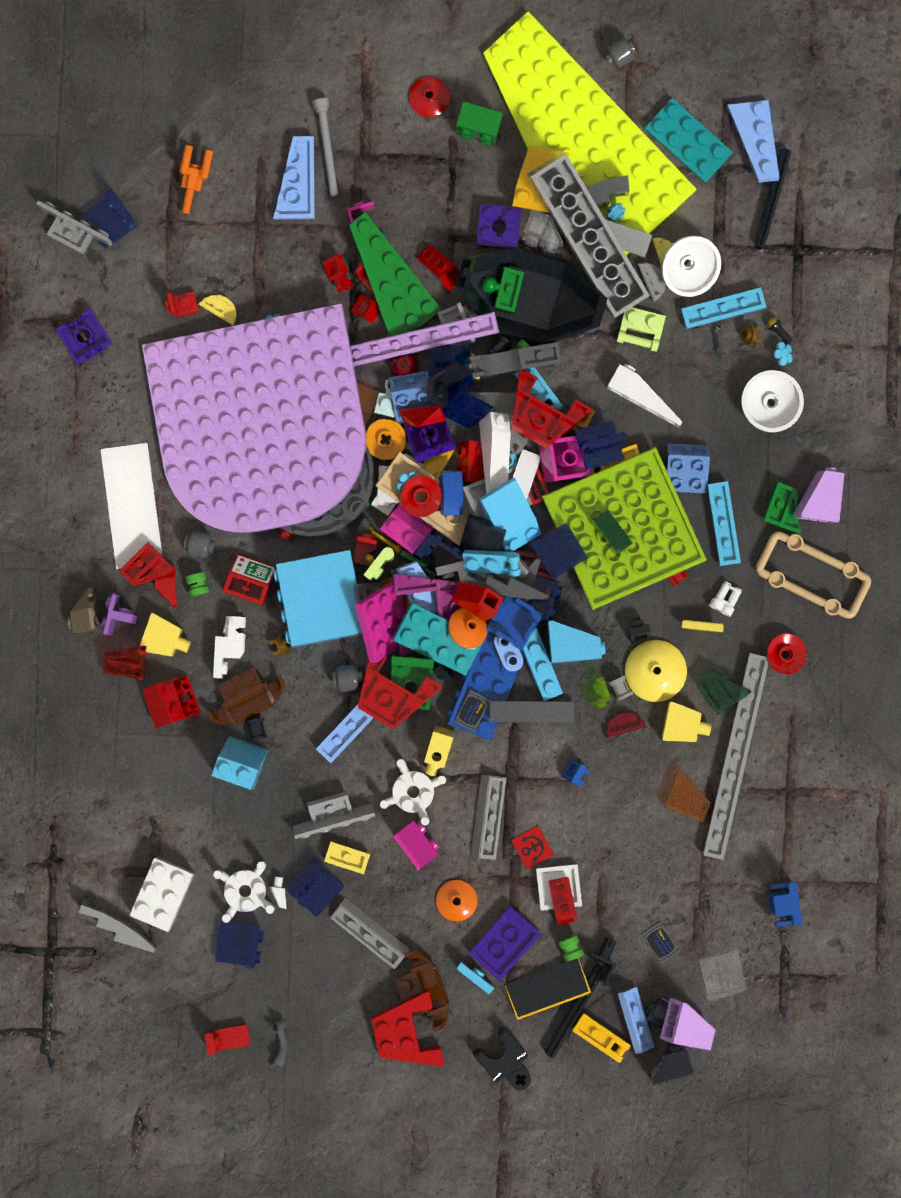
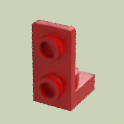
(440, 266)
(181, 304)
(364, 544)
(562, 901)
(227, 1038)

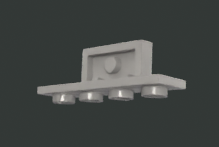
(71, 232)
(332, 813)

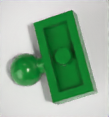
(507, 289)

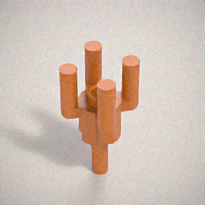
(193, 175)

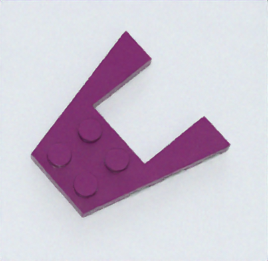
(443, 590)

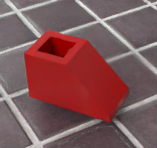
(477, 600)

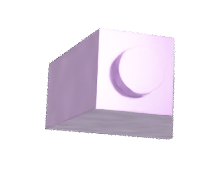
(822, 497)
(686, 1026)

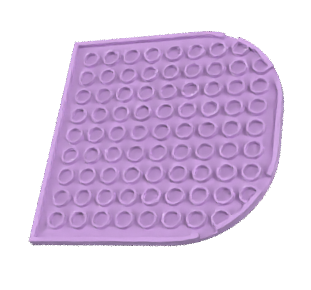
(259, 419)

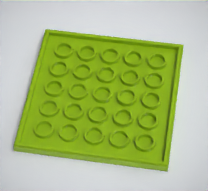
(649, 513)

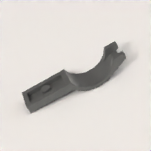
(515, 360)

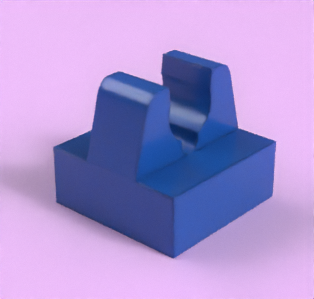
(574, 772)

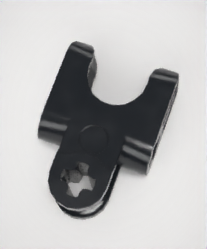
(507, 1064)

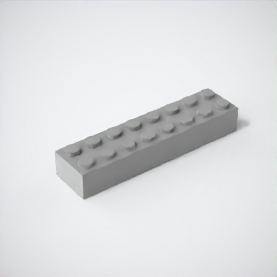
(588, 233)

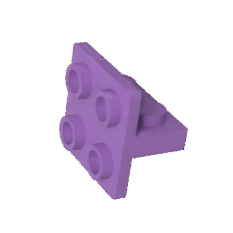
(114, 614)

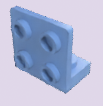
(409, 392)
(688, 467)

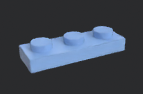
(344, 734)
(636, 1020)

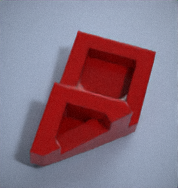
(167, 588)

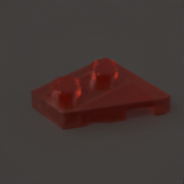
(126, 662)

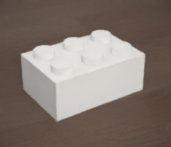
(162, 894)

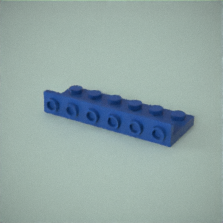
(488, 679)

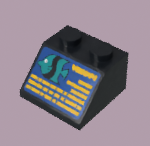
(671, 1064)

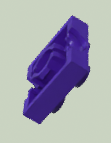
(488, 216)
(98, 337)
(421, 446)

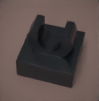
(639, 632)

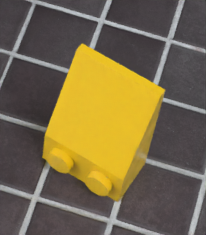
(525, 193)

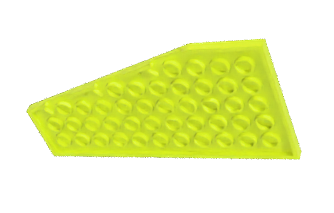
(568, 112)

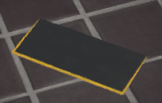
(547, 988)

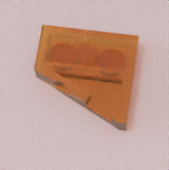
(687, 799)

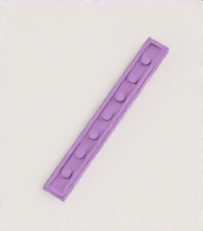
(424, 339)

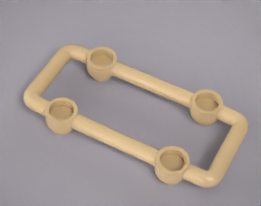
(796, 543)

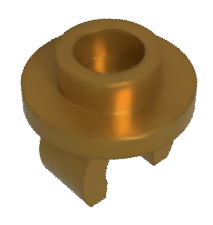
(749, 334)
(282, 645)

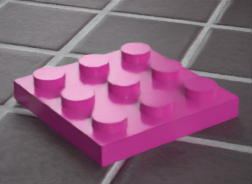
(379, 619)

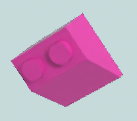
(562, 460)
(406, 529)
(416, 844)

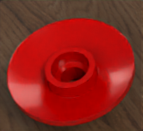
(433, 106)
(431, 496)
(795, 652)

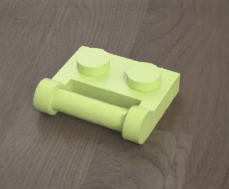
(643, 322)
(375, 570)

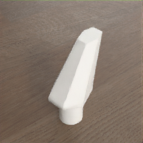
(279, 892)

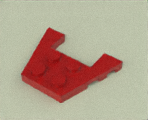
(539, 420)
(389, 701)
(397, 1033)

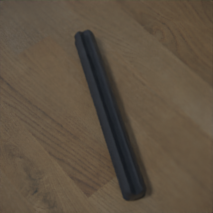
(772, 199)
(573, 1013)

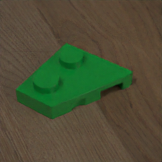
(782, 507)

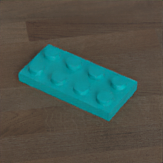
(688, 140)
(430, 636)

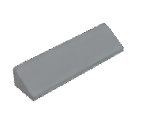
(630, 239)
(488, 817)
(369, 933)

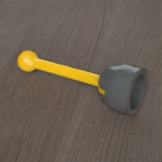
(366, 527)

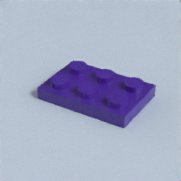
(504, 943)

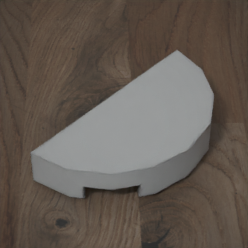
(653, 280)

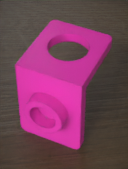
(359, 207)

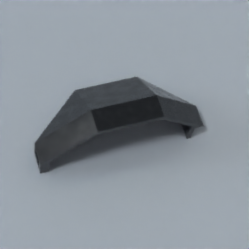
(552, 299)

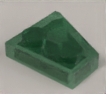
(721, 690)

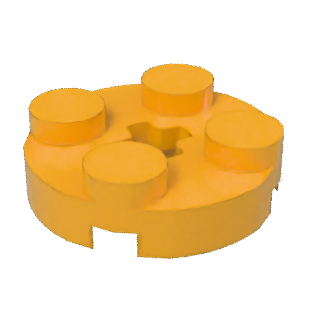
(397, 441)

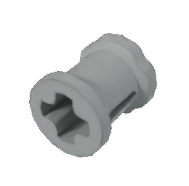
(620, 688)

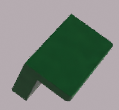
(611, 532)

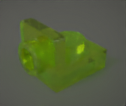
(600, 689)

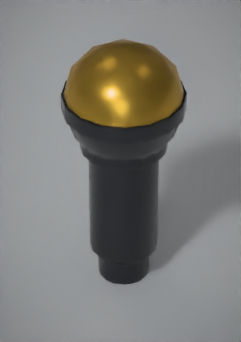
(775, 325)
(369, 557)

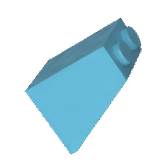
(572, 645)
(240, 763)

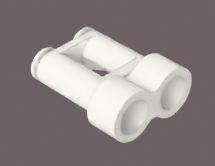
(725, 607)

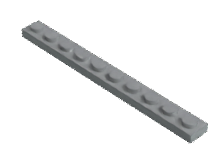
(735, 758)

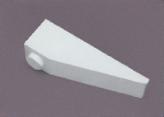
(635, 389)
(495, 445)

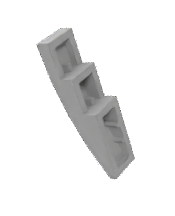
(124, 932)

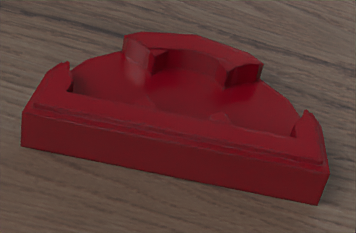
(624, 723)

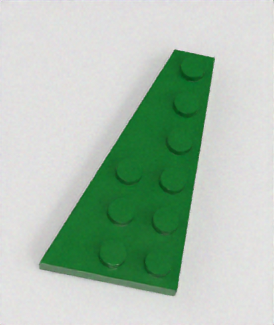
(397, 291)

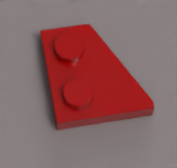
(146, 566)

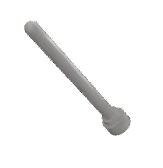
(321, 106)

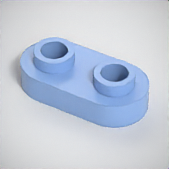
(506, 653)

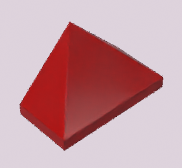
(422, 416)

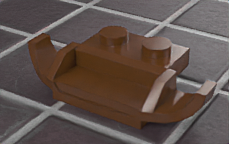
(246, 697)
(425, 976)

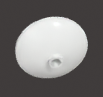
(700, 271)
(782, 390)

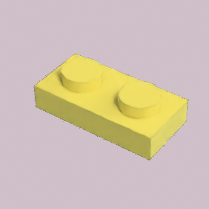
(347, 857)

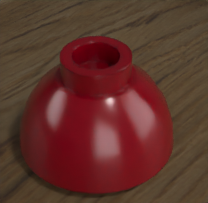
(403, 365)

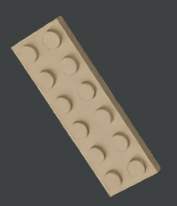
(449, 526)

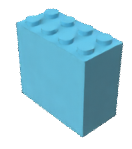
(318, 598)

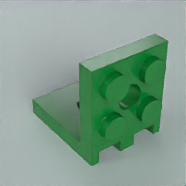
(412, 670)

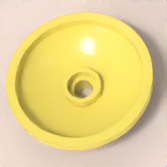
(640, 668)

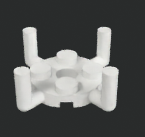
(404, 801)
(236, 900)

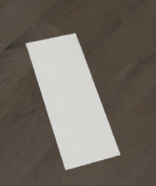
(130, 500)

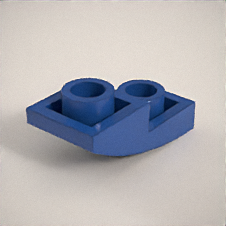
(452, 493)

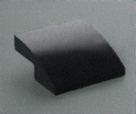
(481, 535)

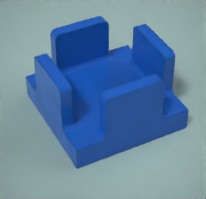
(514, 622)
(785, 903)

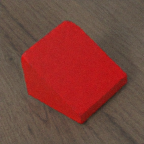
(366, 308)

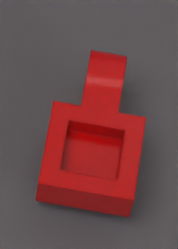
(336, 271)

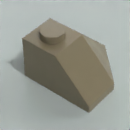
(85, 613)

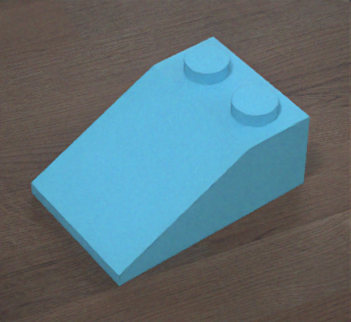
(510, 511)

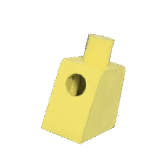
(163, 637)
(683, 724)
(441, 743)

